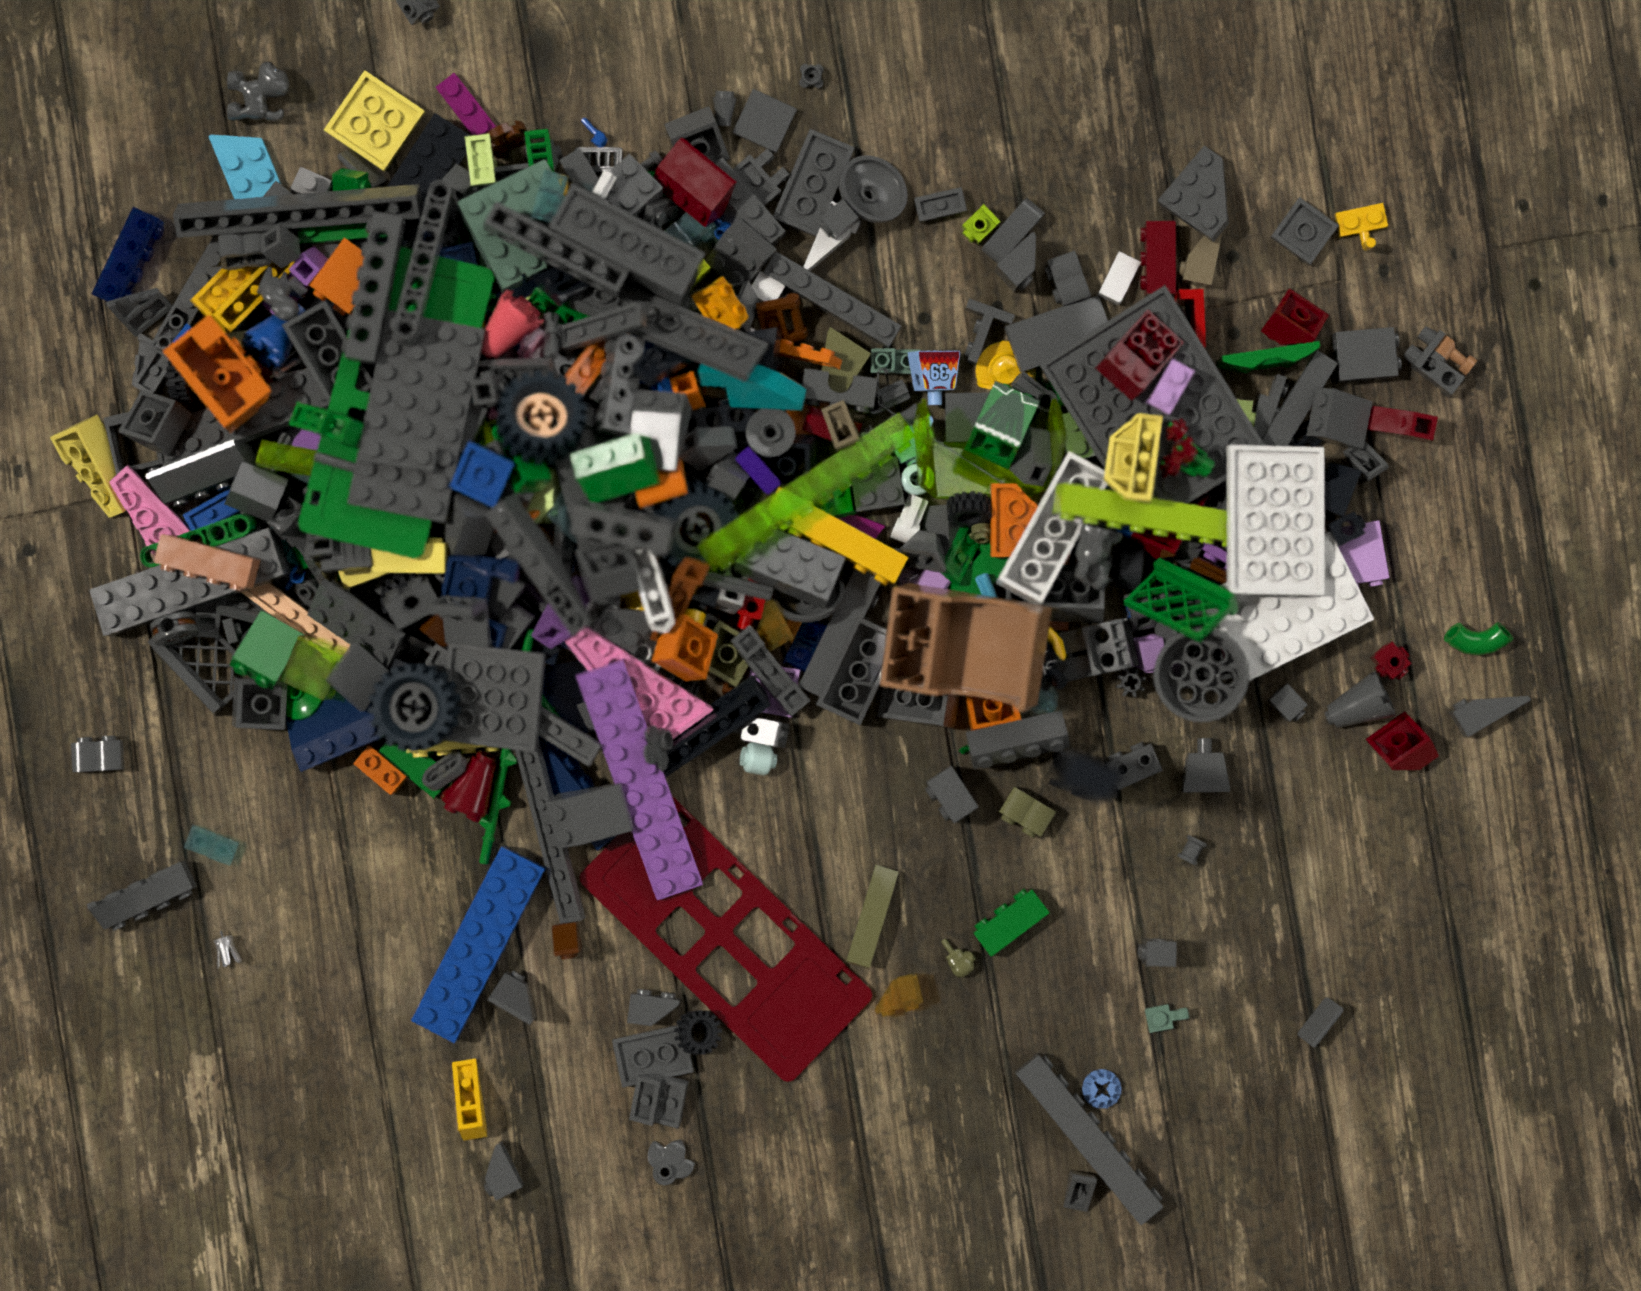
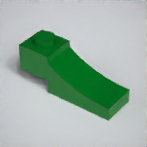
(326, 424)

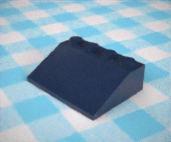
(330, 732)

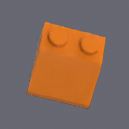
(686, 649)

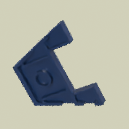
(474, 578)

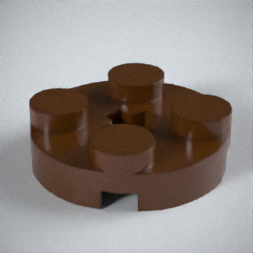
(507, 138)

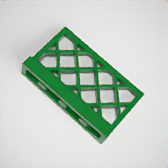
(1193, 588)

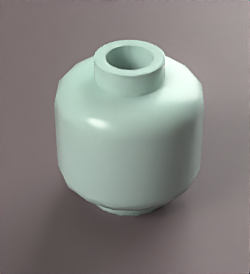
(906, 478)
(758, 758)

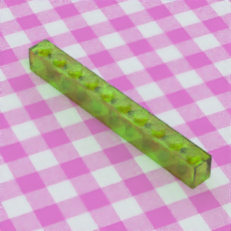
(805, 492)

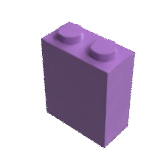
(550, 628)

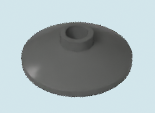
(770, 419)

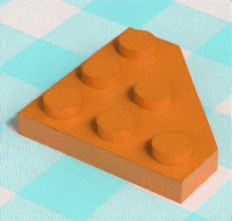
(1010, 517)

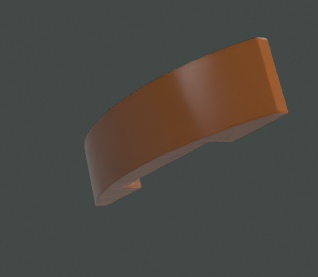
(682, 587)

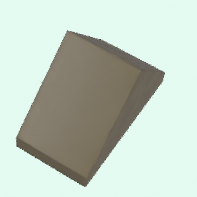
(840, 425)

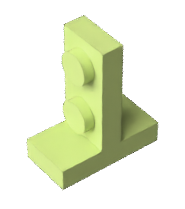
(480, 160)

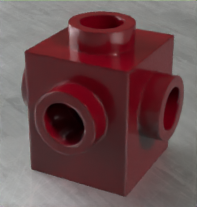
(1383, 657)

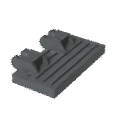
(344, 555)

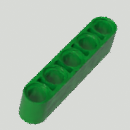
(209, 535)

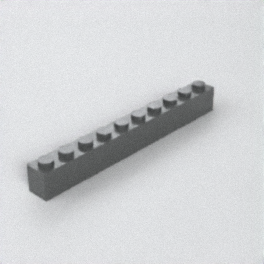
(296, 210)

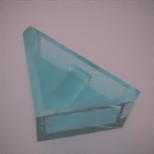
(549, 196)

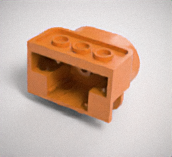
(219, 373)

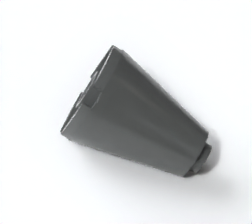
(1361, 703)

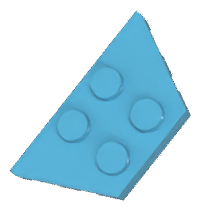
(245, 165)

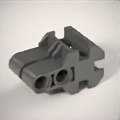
(1088, 638)

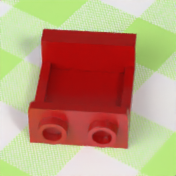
(1195, 300)

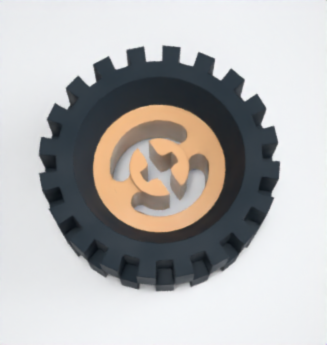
(542, 398)

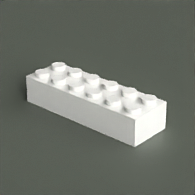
(1047, 537)

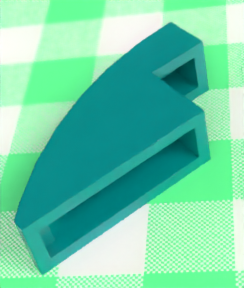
(761, 390)

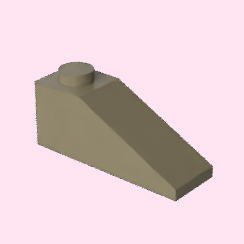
(1200, 263)

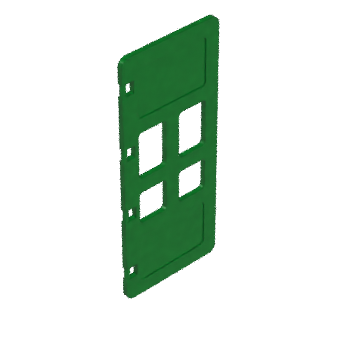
(456, 296)

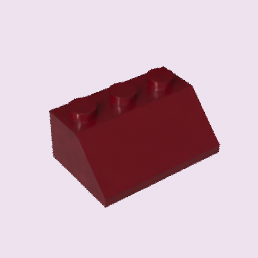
(694, 183)

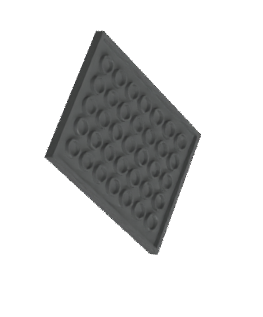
(1101, 408)

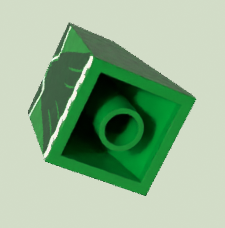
(1002, 425)

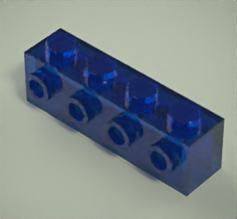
(129, 256)

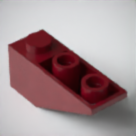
(1402, 423)

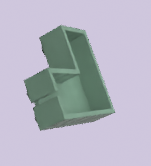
(501, 257)

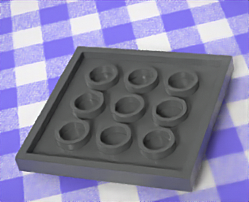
(497, 694)

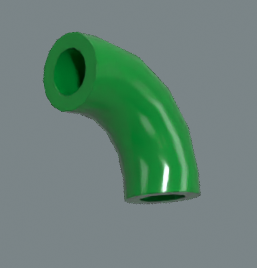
(1478, 642)

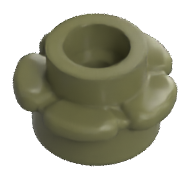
(980, 533)

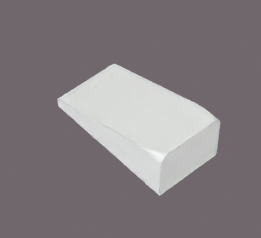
(1119, 278)

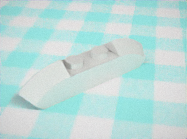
(652, 587)

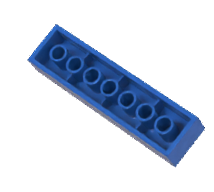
(478, 944)

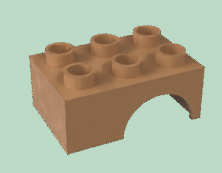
(965, 645)

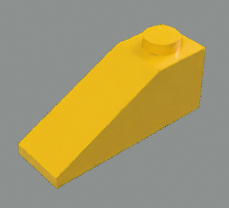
(469, 1100)

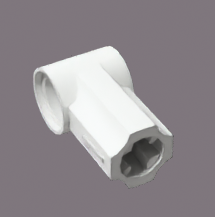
(910, 518)

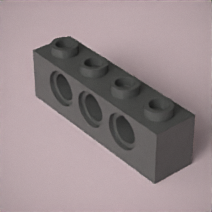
(661, 528)

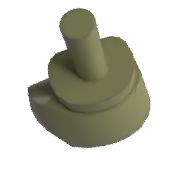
(959, 962)

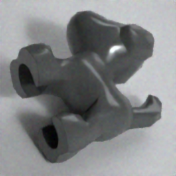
(270, 83)
(1092, 553)

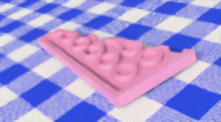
(660, 699)

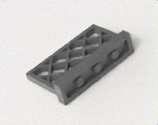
(192, 679)

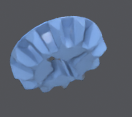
(1101, 1077)

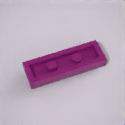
(465, 105)

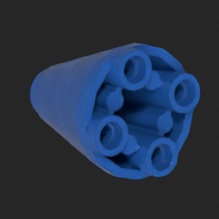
(270, 341)

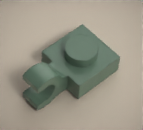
(1161, 1017)

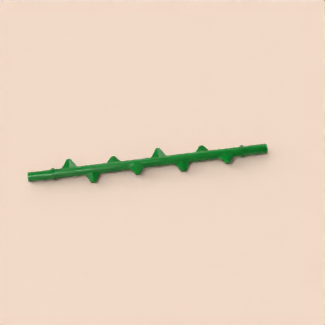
(498, 799)

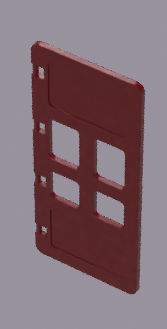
(794, 1004)

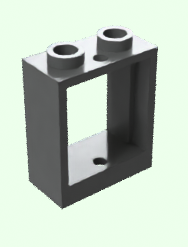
(111, 425)

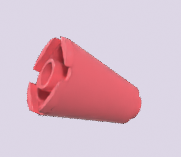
(509, 324)

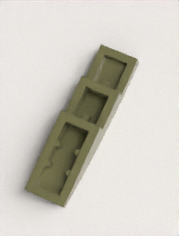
(872, 916)

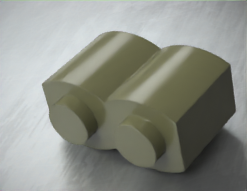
(1026, 812)

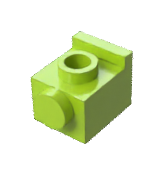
(990, 222)

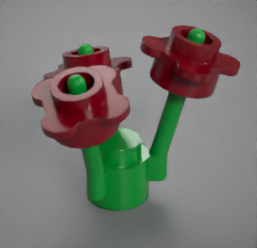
(1184, 452)

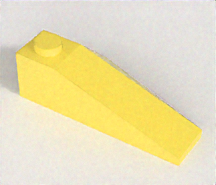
(89, 453)

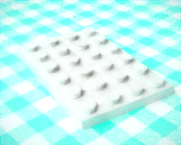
(1275, 520)
(1287, 626)

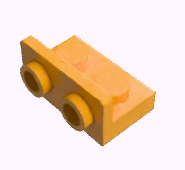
(721, 304)

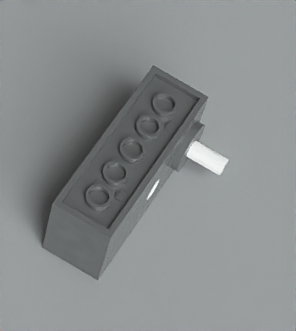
(654, 258)

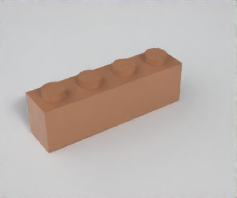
(206, 561)

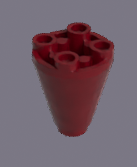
(472, 789)

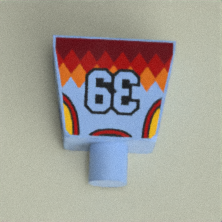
(934, 372)

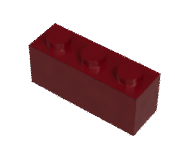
(1158, 256)

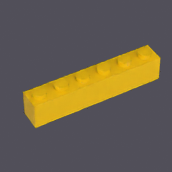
(856, 547)

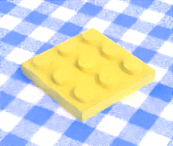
(374, 121)

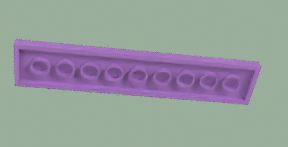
(645, 788)

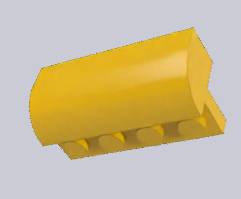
(233, 294)

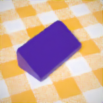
(757, 470)

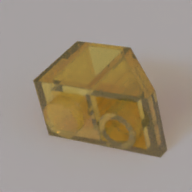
(900, 993)

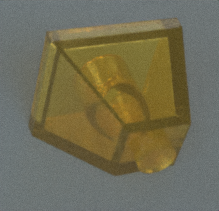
(773, 628)

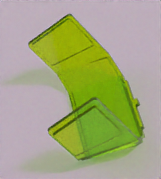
(945, 473)

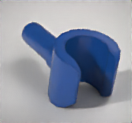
(599, 138)
(721, 228)
(294, 578)

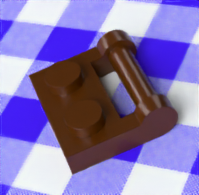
(771, 316)

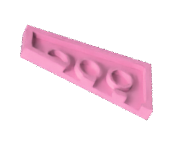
(146, 507)

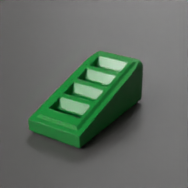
(536, 134)

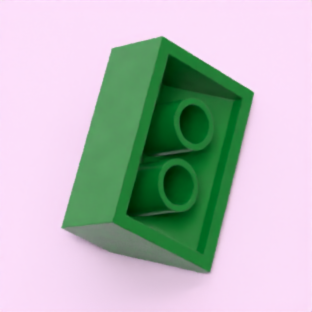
(616, 468)

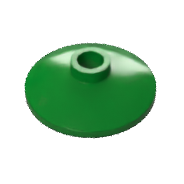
(300, 704)

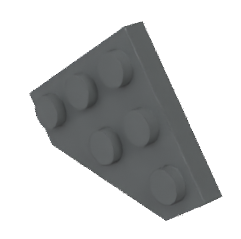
(1200, 195)

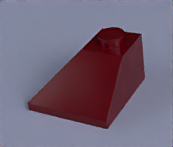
(1294, 320)
(1403, 744)

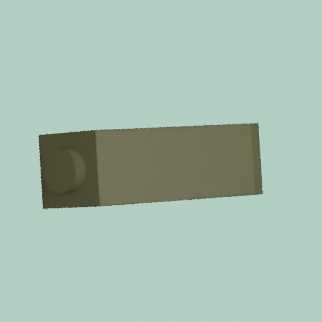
(852, 358)

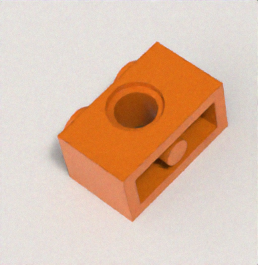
(380, 770)

